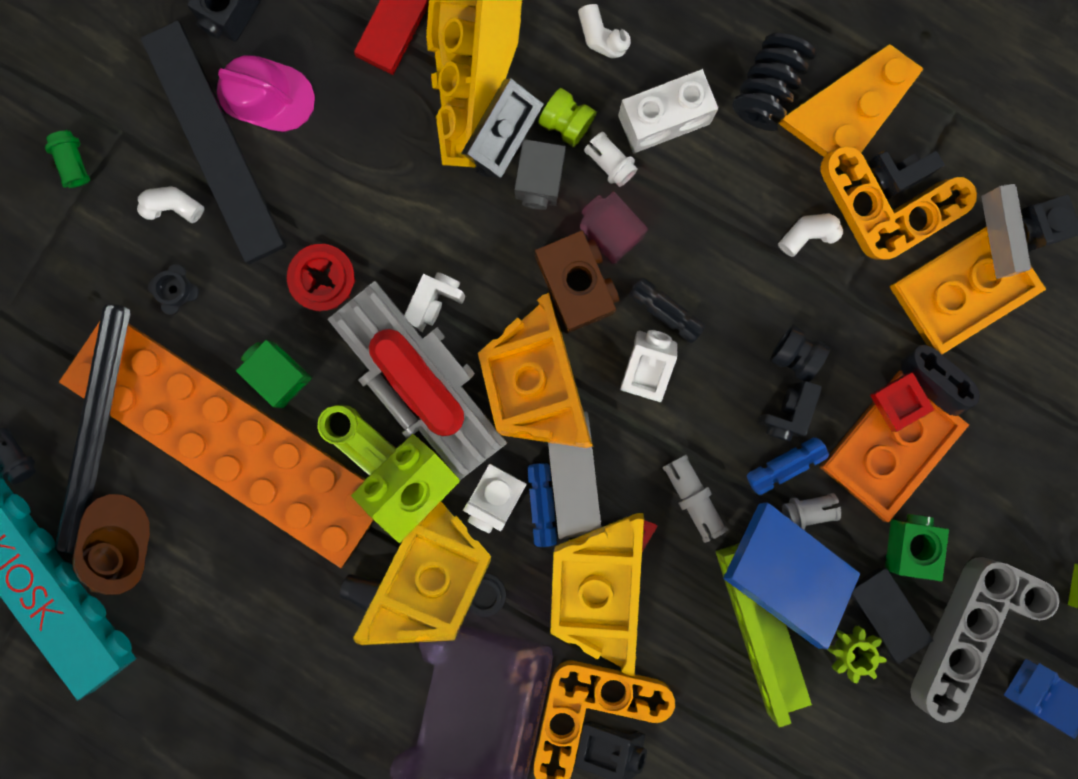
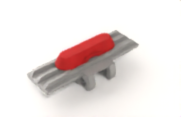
(422, 376)

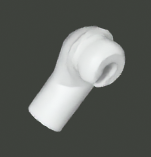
(605, 41)
(811, 227)

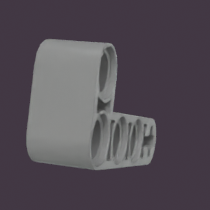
(977, 641)

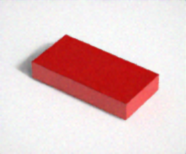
(390, 32)

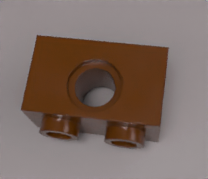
(573, 255)

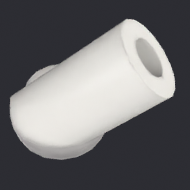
(168, 198)

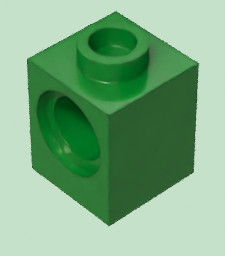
(273, 373)
(930, 561)

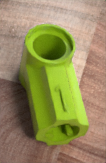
(362, 441)

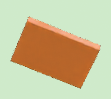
(888, 466)

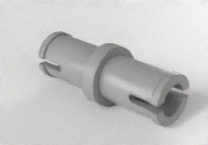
(695, 499)

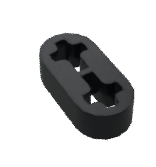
(941, 380)

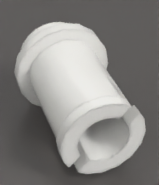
(611, 159)

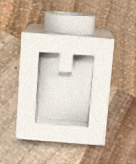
(424, 304)
(650, 365)
(493, 499)

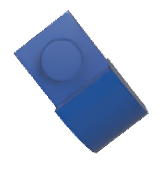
(1046, 696)

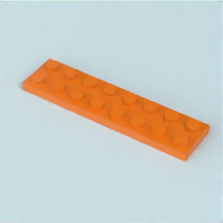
(232, 445)

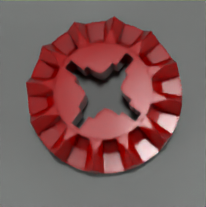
(301, 281)

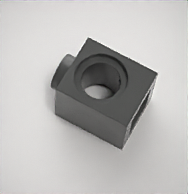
(539, 174)

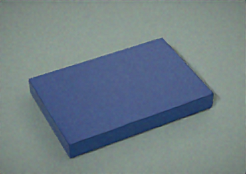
(792, 576)

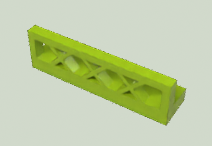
(769, 652)

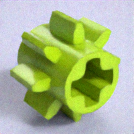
(867, 651)

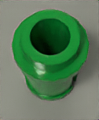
(67, 158)

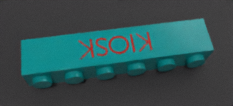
(54, 604)

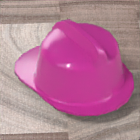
(265, 93)

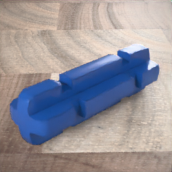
(787, 465)
(542, 505)

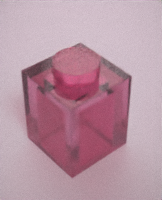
(612, 226)

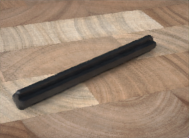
(93, 423)

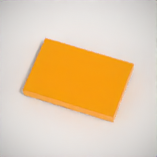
(961, 294)

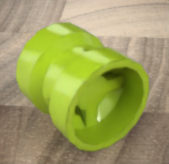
(566, 117)

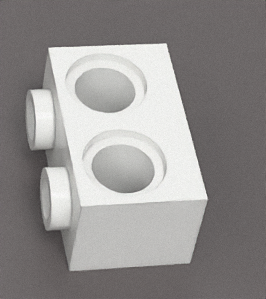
(667, 111)

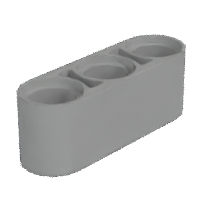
(574, 489)

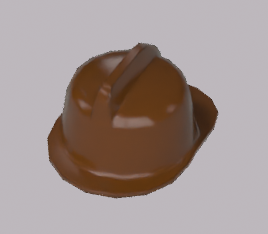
(111, 545)

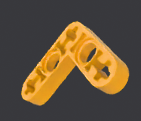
(882, 217)
(575, 705)

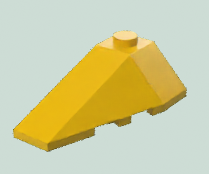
(472, 58)

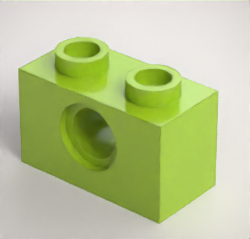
(405, 488)

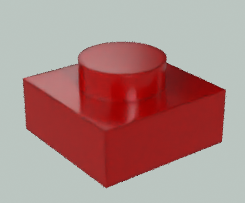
(902, 402)

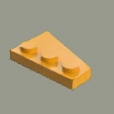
(854, 105)

